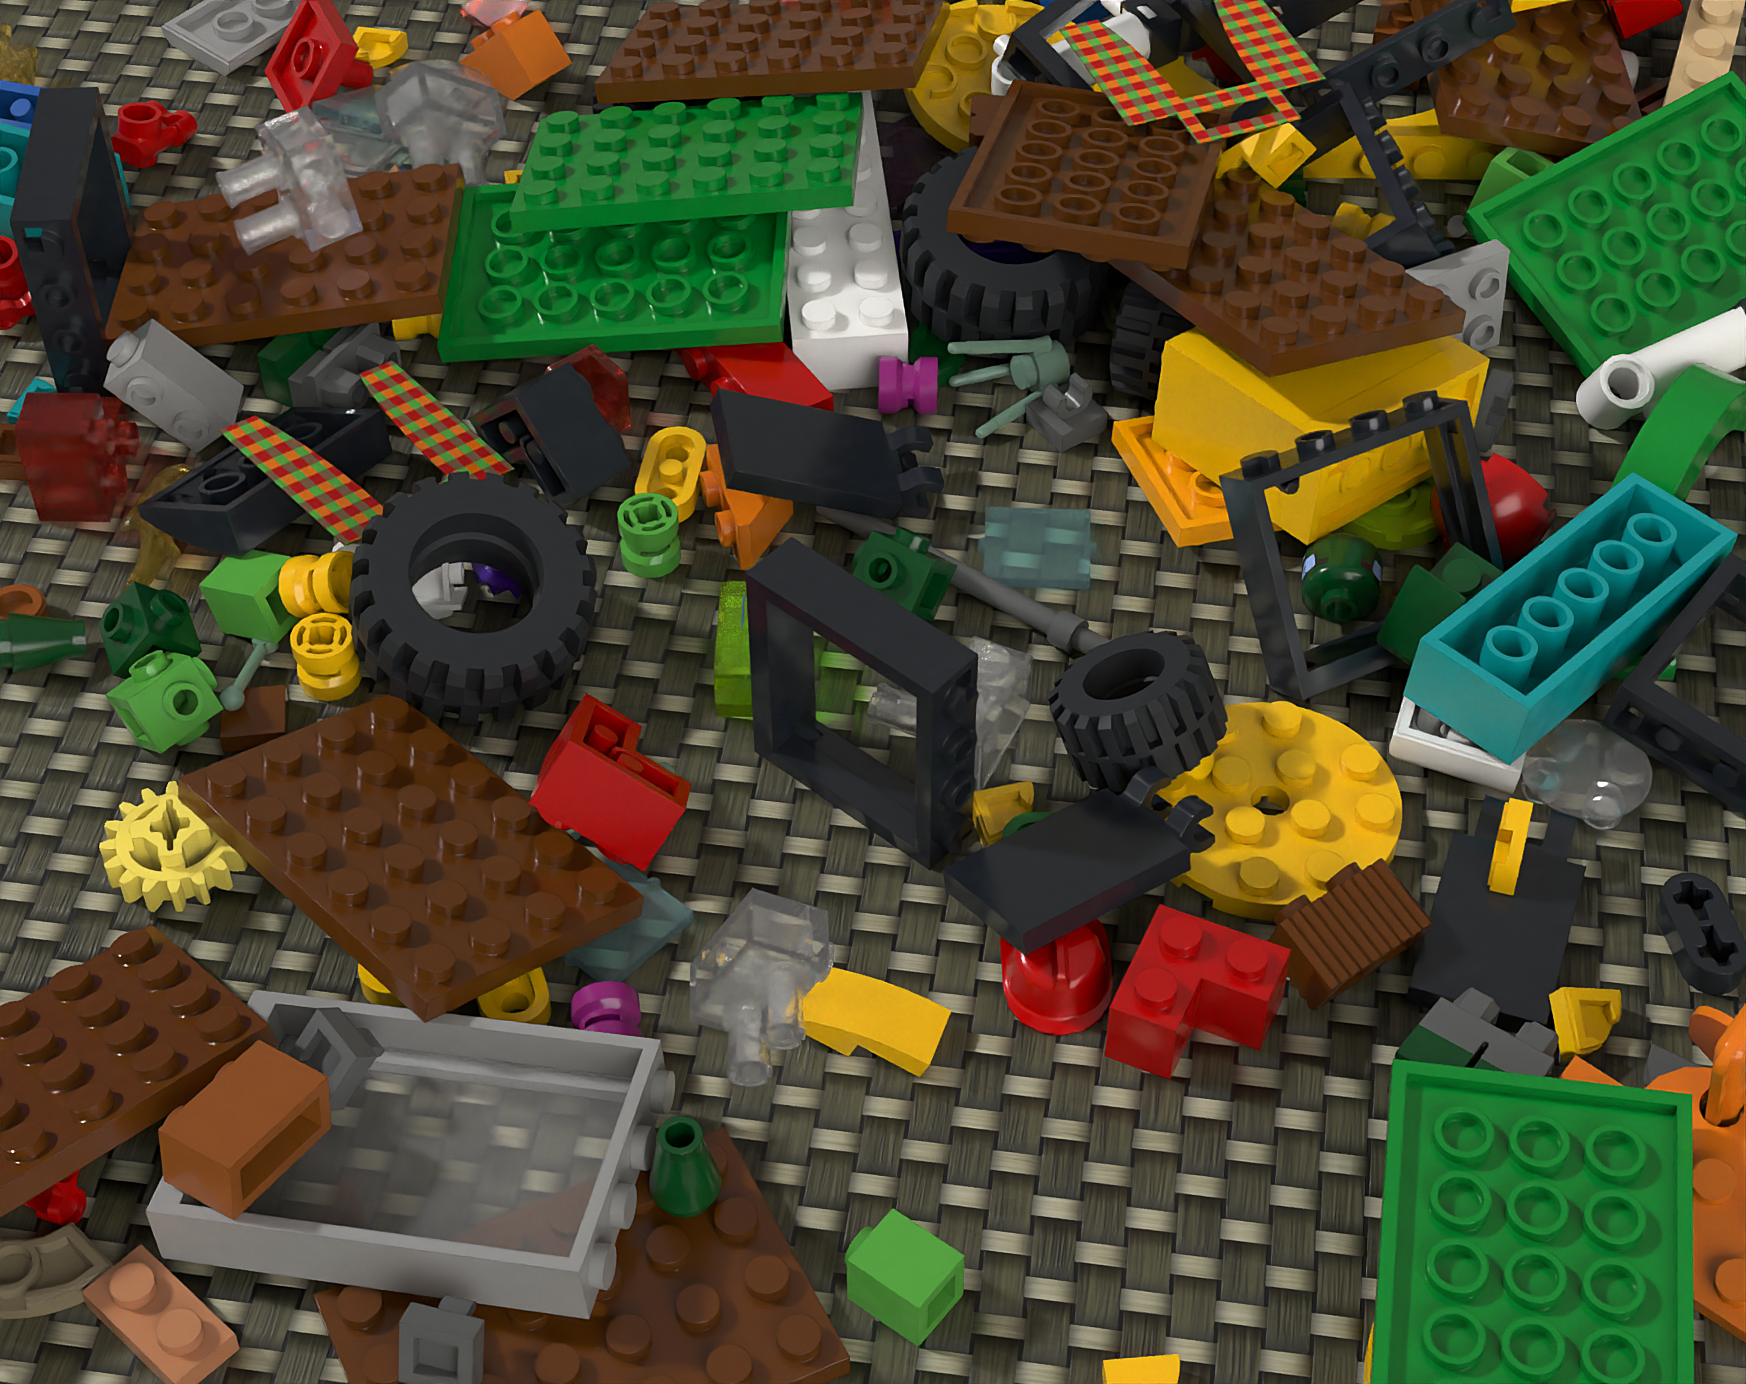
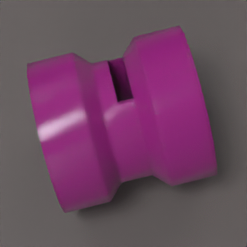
(908, 385)
(607, 1009)

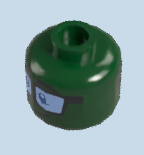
(1341, 574)

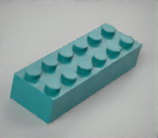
(1566, 617)

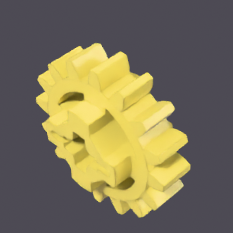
(166, 853)

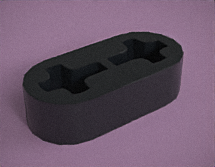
(1689, 937)

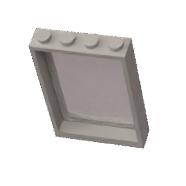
(460, 1167)

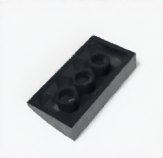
(235, 506)

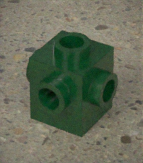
(904, 570)
(144, 623)

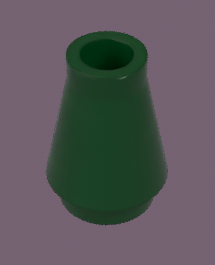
(39, 641)
(683, 1171)

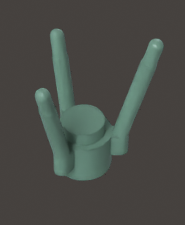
(1036, 367)

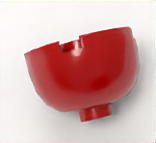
(1515, 507)

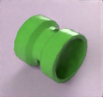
(649, 535)

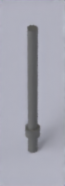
(1062, 629)

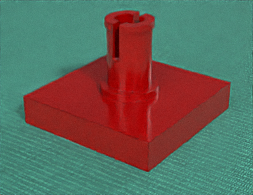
(315, 57)

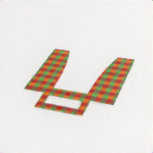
(1145, 95)
(331, 495)

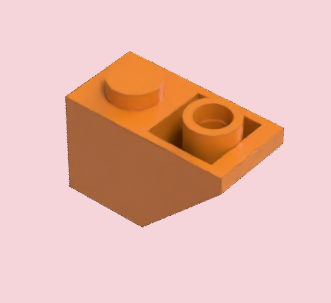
(518, 53)
(743, 519)

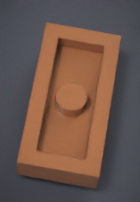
(160, 1319)

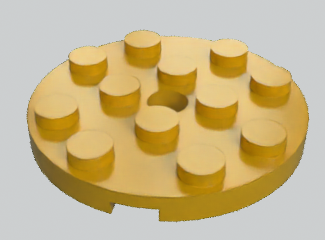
(963, 66)
(1334, 798)

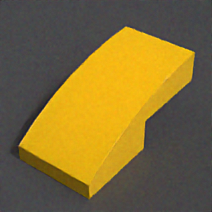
(1270, 154)
(877, 1016)

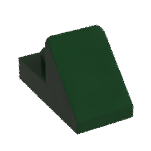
(1432, 597)

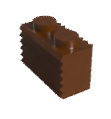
(1348, 930)

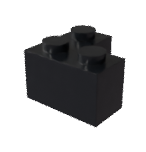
(556, 433)

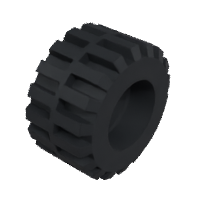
(1140, 339)
(1138, 707)

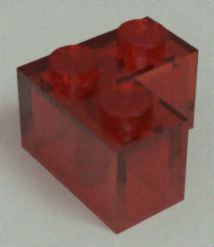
(75, 454)

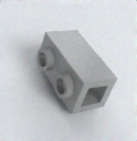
(172, 385)

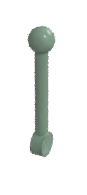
(232, 697)

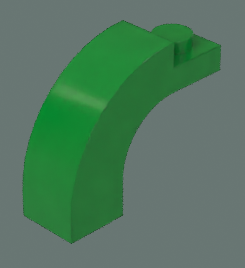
(1686, 429)

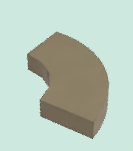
(47, 1272)

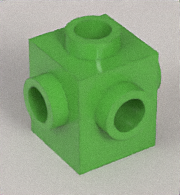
(166, 700)

